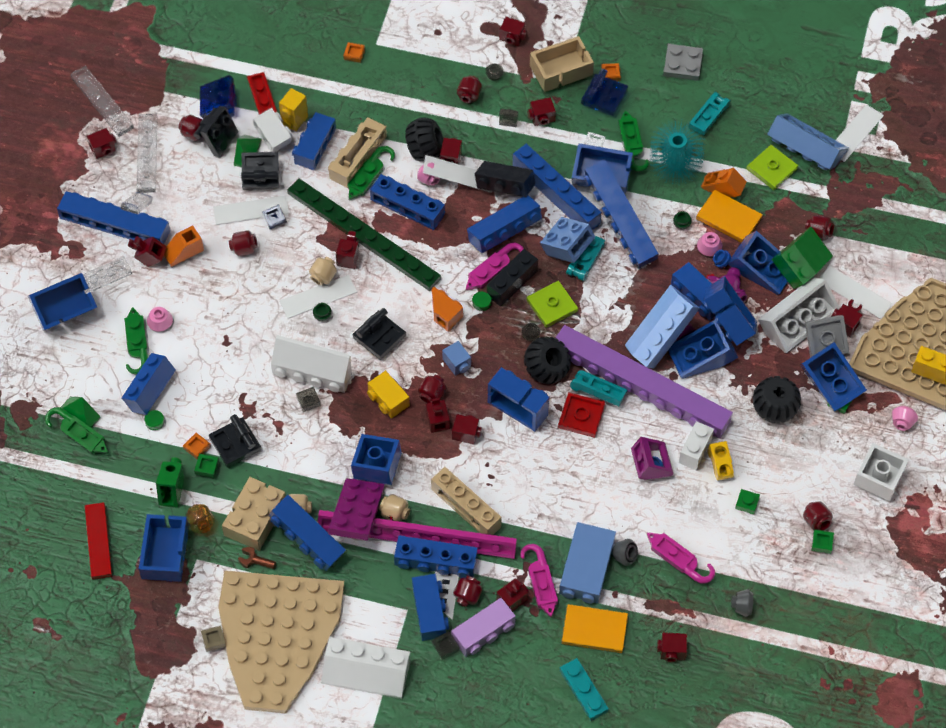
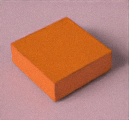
(354, 52)
(613, 71)
(196, 445)

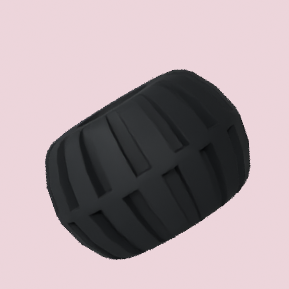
(424, 138)
(547, 360)
(776, 399)

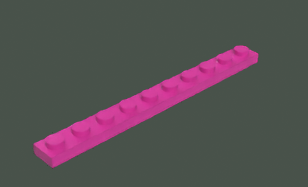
(389, 530)

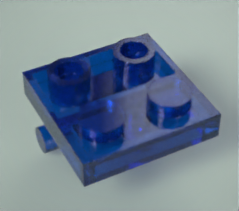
(216, 94)
(604, 94)

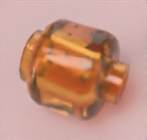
(200, 517)

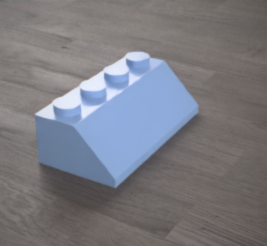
(661, 327)

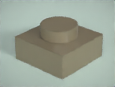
(213, 638)

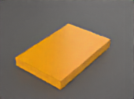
(728, 216)
(594, 628)

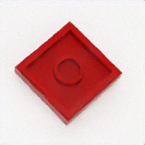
(581, 415)

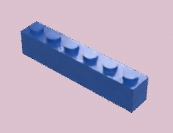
(557, 188)
(621, 214)
(111, 218)

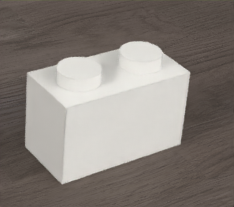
(272, 130)
(696, 445)

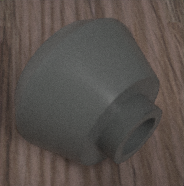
(625, 552)
(743, 602)

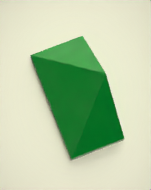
(245, 144)
(82, 410)

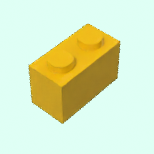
(293, 109)
(930, 365)
(388, 394)

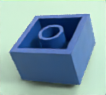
(376, 459)

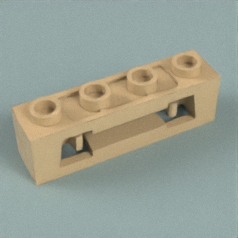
(341, 169)
(465, 502)

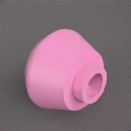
(425, 178)
(709, 244)
(159, 319)
(904, 417)

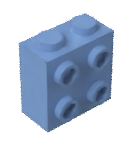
(567, 239)

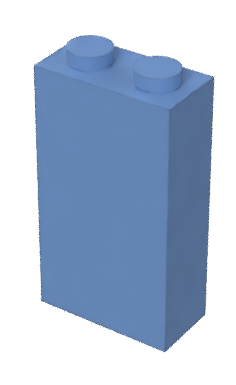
(587, 563)

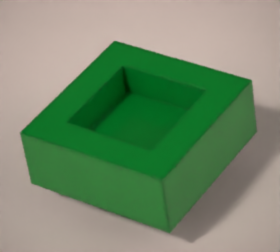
(206, 465)
(747, 501)
(822, 541)

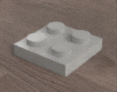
(683, 62)
(825, 332)

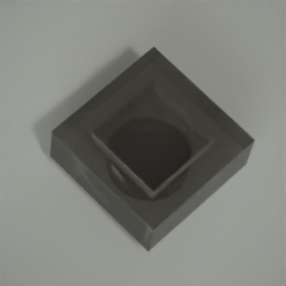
(508, 117)
(308, 399)
(445, 645)

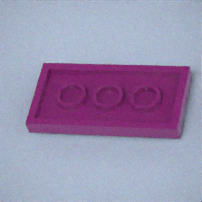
(356, 509)

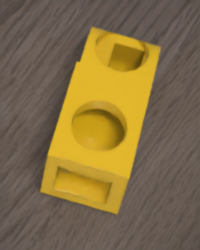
(721, 460)

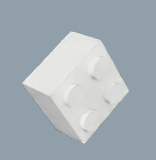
(881, 472)

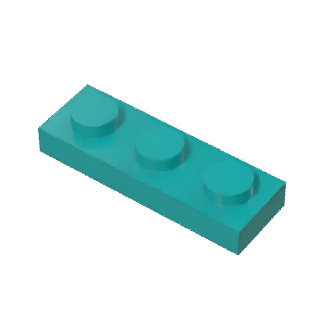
(583, 689)

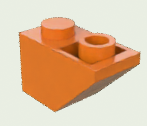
(724, 181)
(183, 246)
(445, 310)

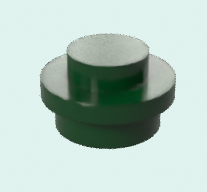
(682, 220)
(322, 312)

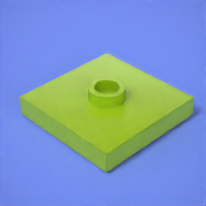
(772, 167)
(552, 304)

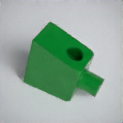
(170, 476)

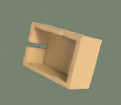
(561, 63)
(250, 518)

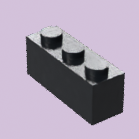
(505, 179)
(512, 277)

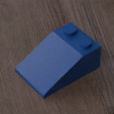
(755, 262)
(702, 350)
(833, 377)

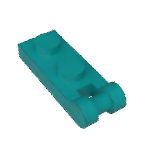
(709, 113)
(586, 259)
(598, 387)

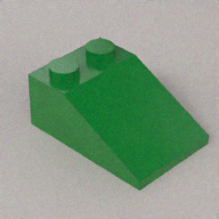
(802, 258)

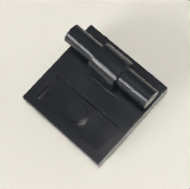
(217, 130)
(260, 170)
(379, 334)
(234, 441)

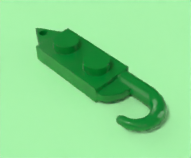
(631, 139)
(368, 173)
(135, 338)
(78, 431)

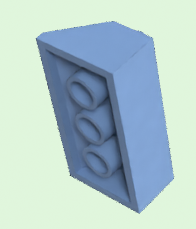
(807, 141)

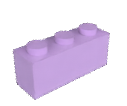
(484, 627)

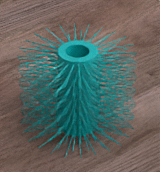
(677, 151)

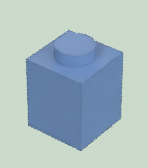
(456, 358)

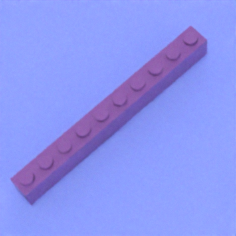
(644, 382)

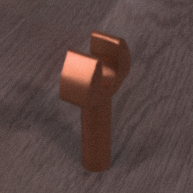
(254, 559)

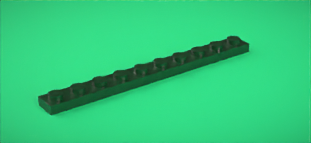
(365, 234)

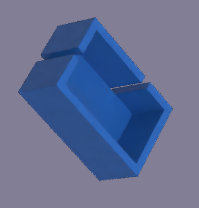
(617, 160)
(62, 301)
(730, 311)
(518, 399)
(163, 548)

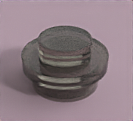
(494, 71)
(531, 332)

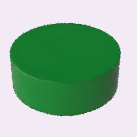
(481, 301)
(154, 420)

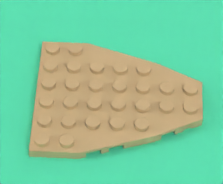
(892, 344)
(276, 633)

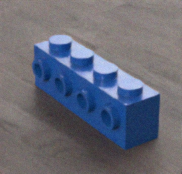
(407, 201)
(504, 223)
(306, 533)
(435, 556)

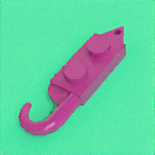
(490, 267)
(678, 556)
(541, 580)

